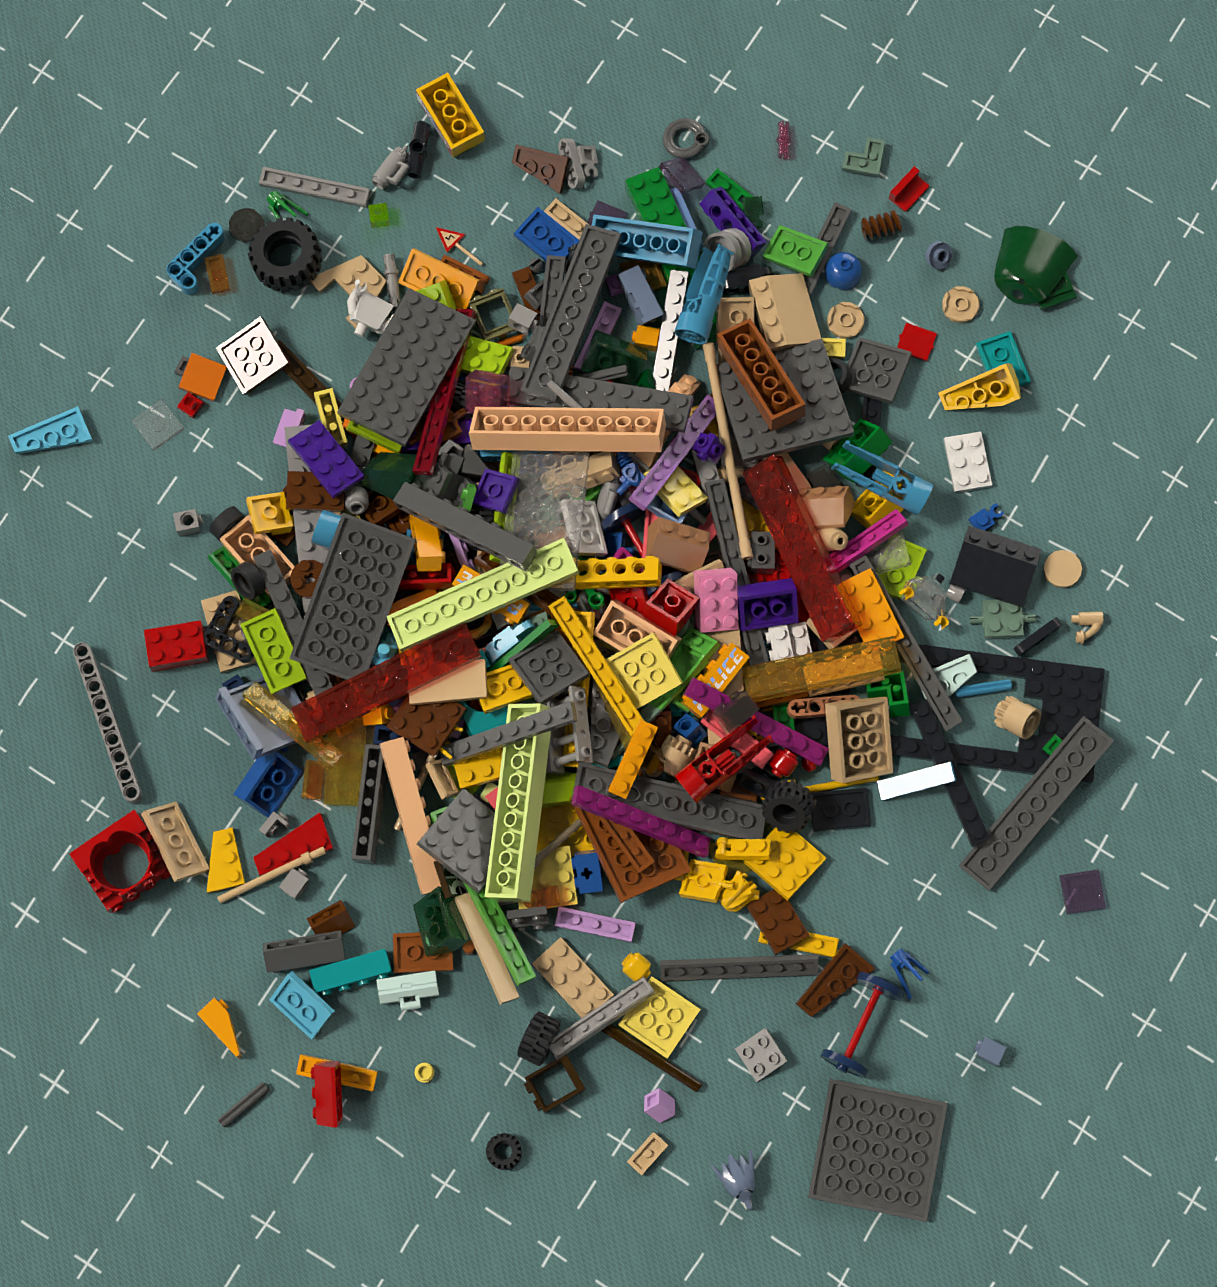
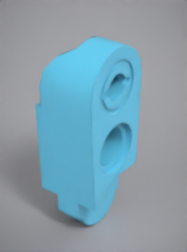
(507, 640)

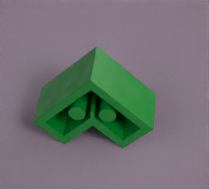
(895, 690)

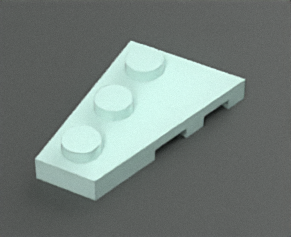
(955, 674)

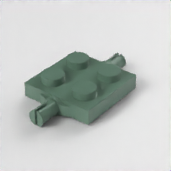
(1002, 619)

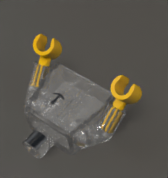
(927, 598)

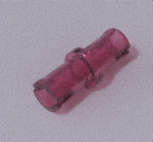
(783, 140)

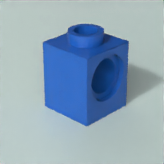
(690, 729)

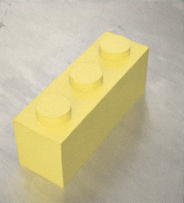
(328, 415)

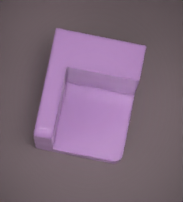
(659, 1105)

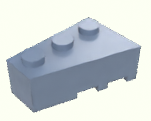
(640, 296)

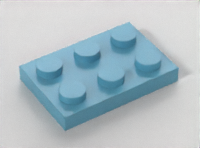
(301, 1005)

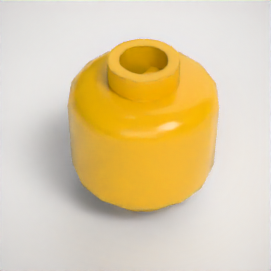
(636, 966)

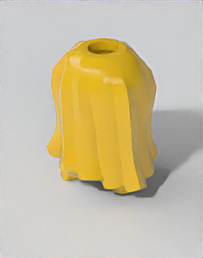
(742, 894)

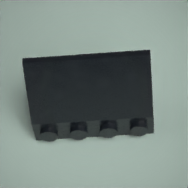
(995, 566)

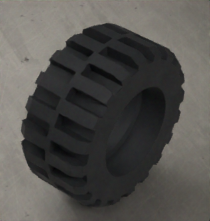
(281, 233)

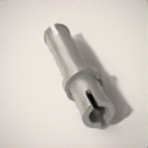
(392, 280)

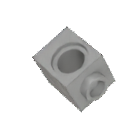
(522, 319)
(181, 517)
(295, 883)

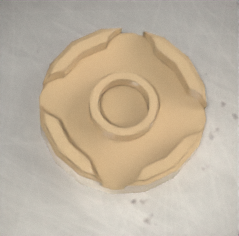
(960, 304)
(845, 320)
(1062, 569)

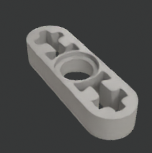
(574, 175)

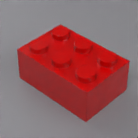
(176, 646)

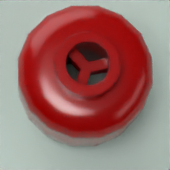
(783, 763)

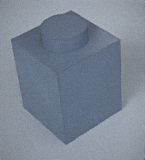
(989, 1051)

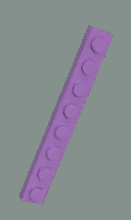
(674, 454)

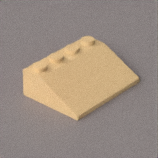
(784, 310)
(859, 739)

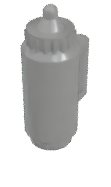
(391, 169)
(608, 498)

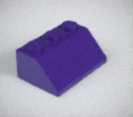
(767, 604)

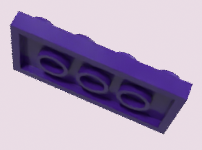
(326, 459)

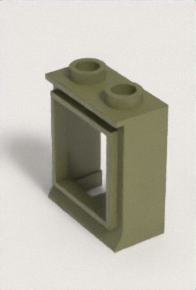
(478, 301)

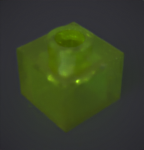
(381, 219)

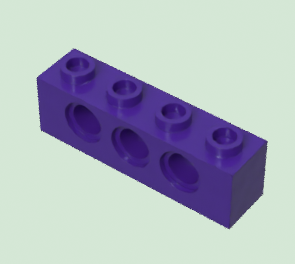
(730, 212)

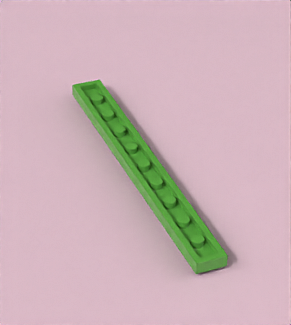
(499, 930)

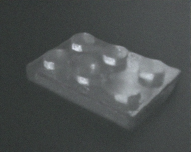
(890, 554)

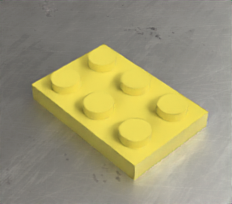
(680, 493)

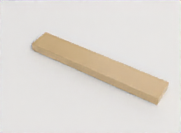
(487, 950)

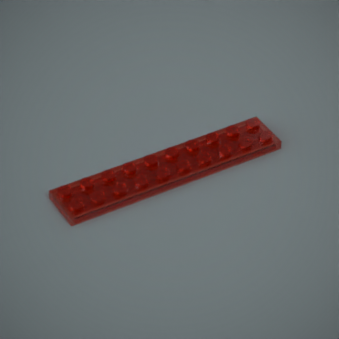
(385, 682)

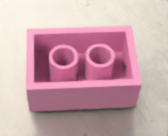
(717, 600)

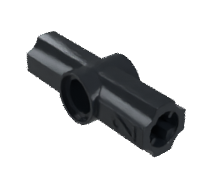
(419, 140)

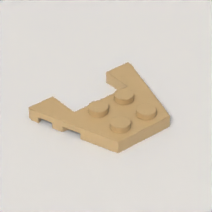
(347, 274)

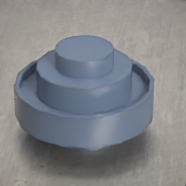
(938, 255)

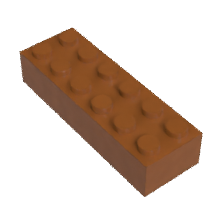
(761, 374)

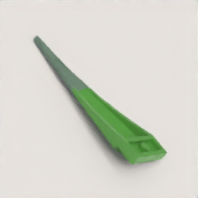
(688, 661)

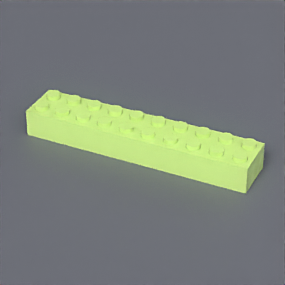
(517, 813)

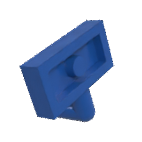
(614, 542)

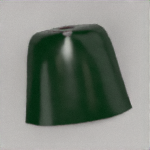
(1034, 257)

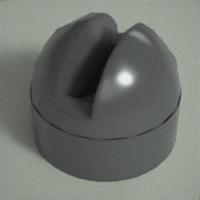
(538, 268)

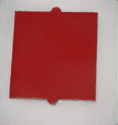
(917, 341)

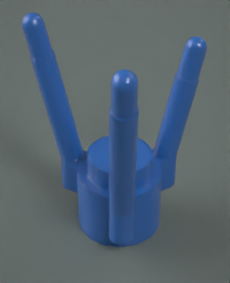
(902, 959)

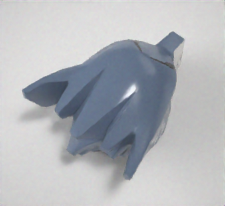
(738, 1178)

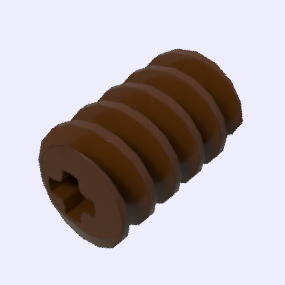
(880, 224)

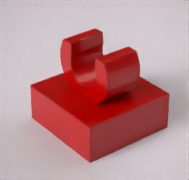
(190, 405)

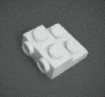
(788, 641)

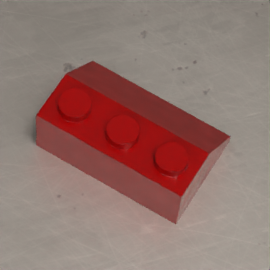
(327, 1093)

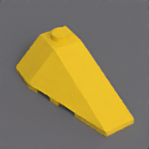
(988, 389)

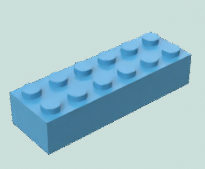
(653, 241)

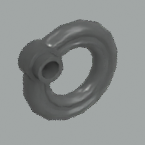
(685, 153)

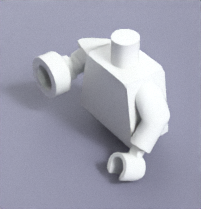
(367, 311)

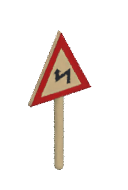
(451, 239)

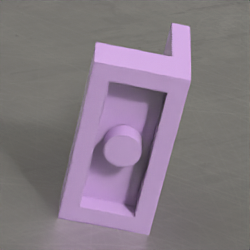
(288, 419)

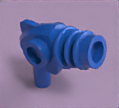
(630, 472)

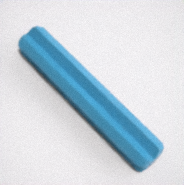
(984, 688)

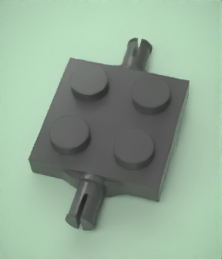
(439, 480)

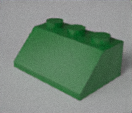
(867, 437)

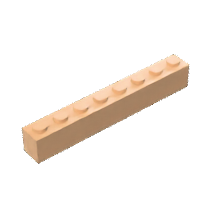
(410, 809)

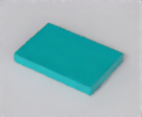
(1002, 350)

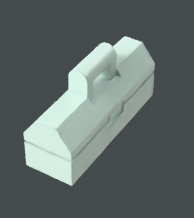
(406, 986)

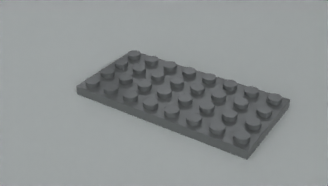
(406, 367)
(352, 598)

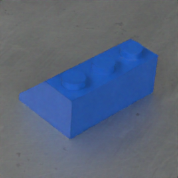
(268, 783)

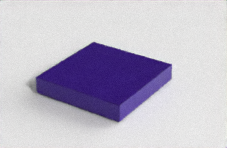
(495, 491)

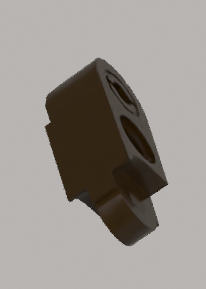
(654, 760)

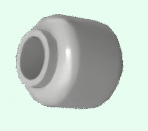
(356, 500)

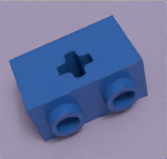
(589, 860)

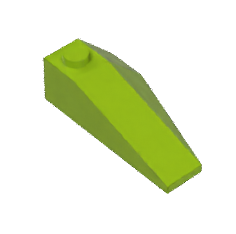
(558, 789)

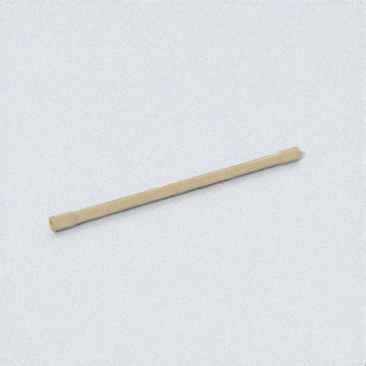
(744, 542)

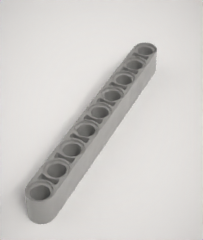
(113, 730)

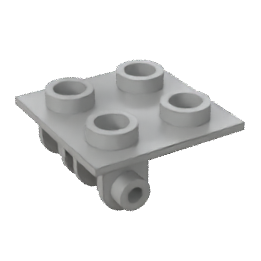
(761, 1054)

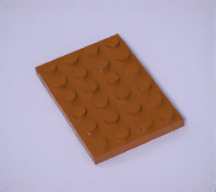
(623, 877)

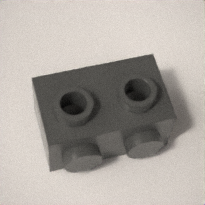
(763, 553)

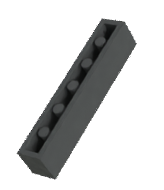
(369, 806)

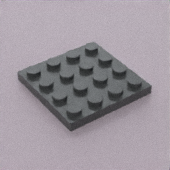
(462, 839)

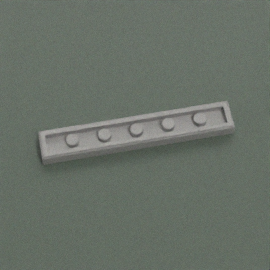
(314, 187)
(601, 1018)

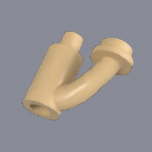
(1087, 618)

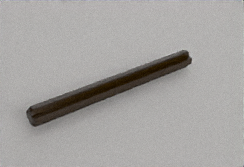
(652, 1057)

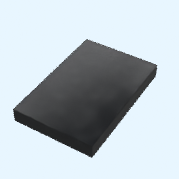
(841, 810)

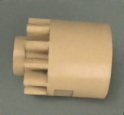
(1017, 717)
(677, 754)

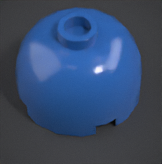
(843, 271)

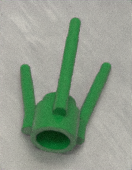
(279, 201)

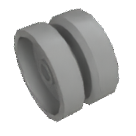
(733, 240)

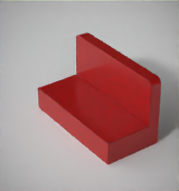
(908, 190)

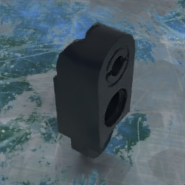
(738, 280)

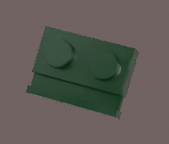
(1061, 294)

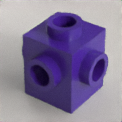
(708, 447)

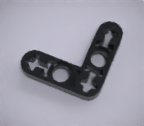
(220, 632)

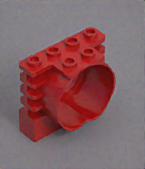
(91, 854)

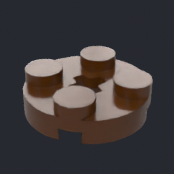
(298, 576)

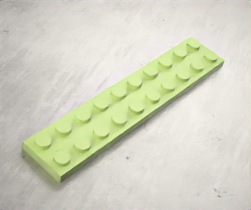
(481, 595)

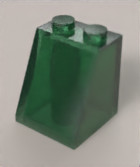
(389, 472)

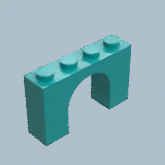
(477, 720)

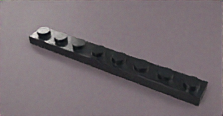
(957, 791)

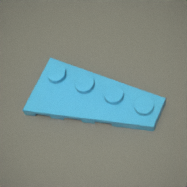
(54, 432)

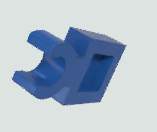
(983, 519)

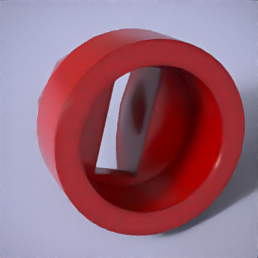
(807, 765)

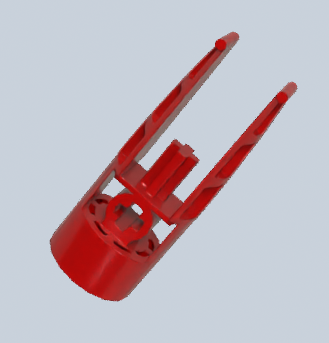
(696, 780)

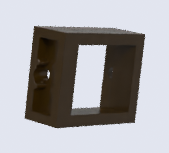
(571, 1073)

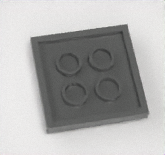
(877, 369)
(548, 667)

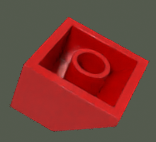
(670, 607)

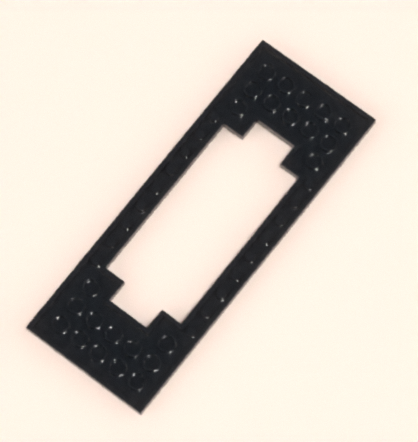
(1065, 693)

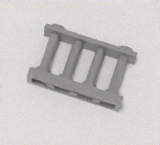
(580, 734)

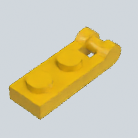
(743, 849)

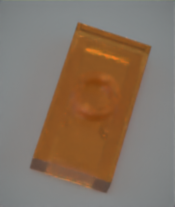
(217, 274)

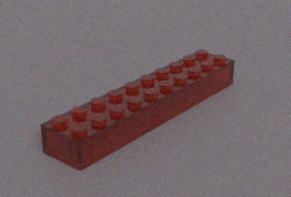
(802, 549)

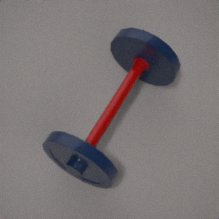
(623, 518)
(879, 987)

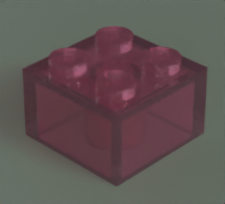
(486, 390)

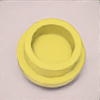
(424, 1072)

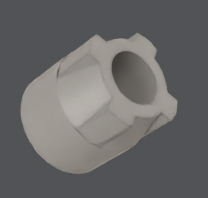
(955, 593)

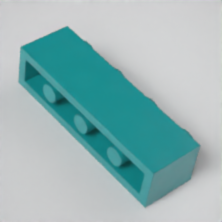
(350, 972)

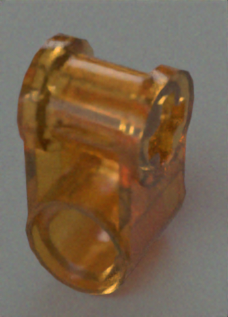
(546, 897)

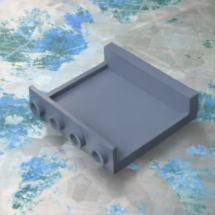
(253, 728)

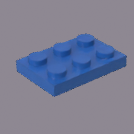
(545, 235)

